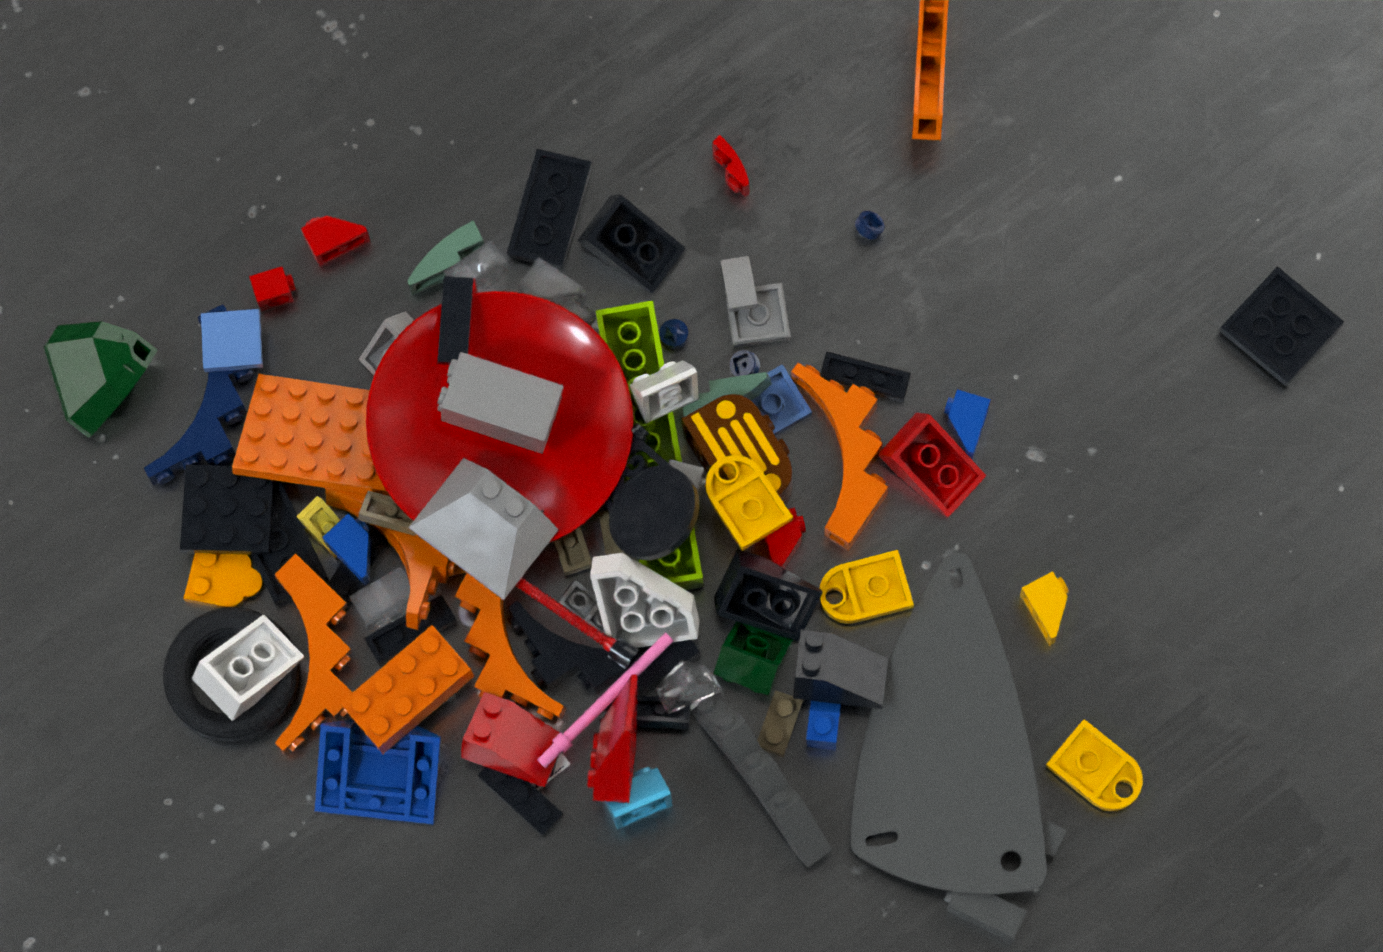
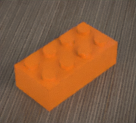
(407, 689)

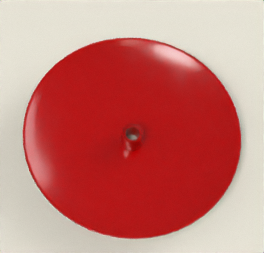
(531, 335)

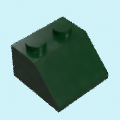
(752, 657)

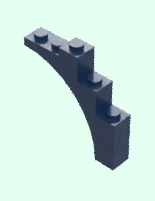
(205, 435)

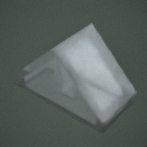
(686, 685)

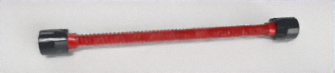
(619, 650)

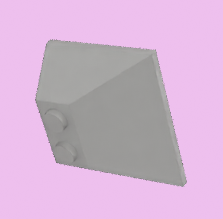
(484, 527)

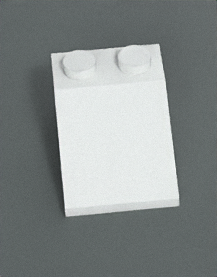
(665, 390)
(246, 667)

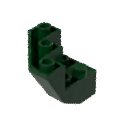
(95, 369)

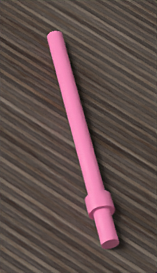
(563, 741)

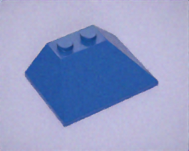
(366, 783)

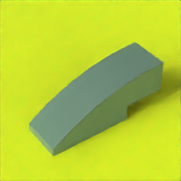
(443, 256)
(745, 385)

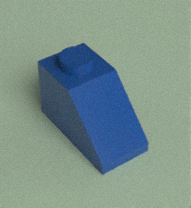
(966, 419)
(352, 545)
(823, 725)

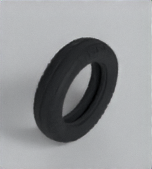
(178, 687)

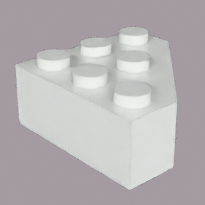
(641, 603)

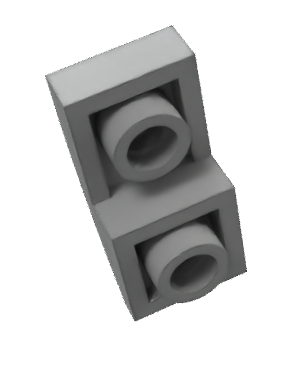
(739, 283)
(582, 603)

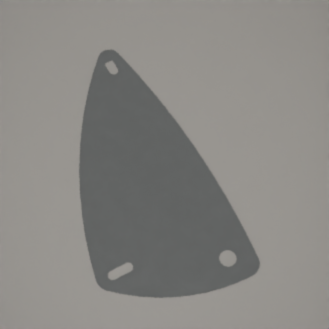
(950, 752)

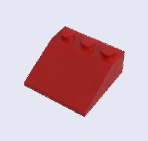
(615, 748)

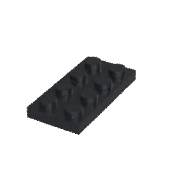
(549, 208)
(286, 539)

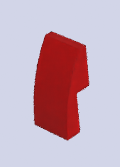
(735, 172)

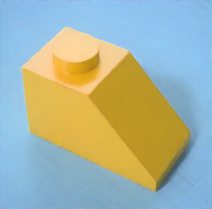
(1046, 603)

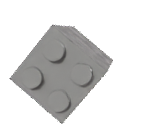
(499, 402)

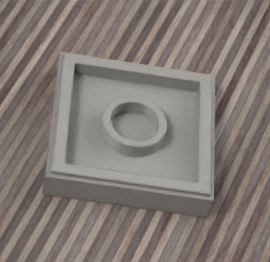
(761, 324)

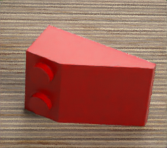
(932, 463)
(508, 740)

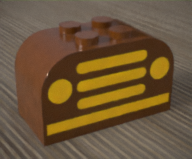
(737, 428)

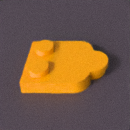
(222, 580)

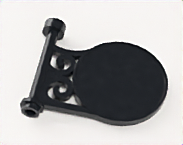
(652, 508)

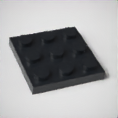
(1281, 326)
(225, 512)

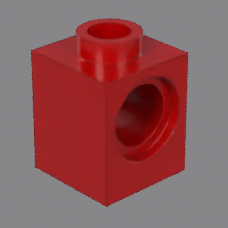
(272, 288)

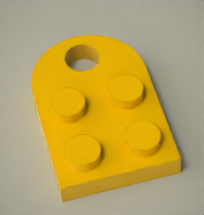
(746, 502)
(868, 588)
(1095, 766)

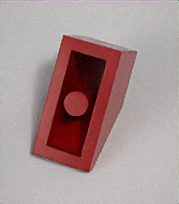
(333, 237)
(786, 540)

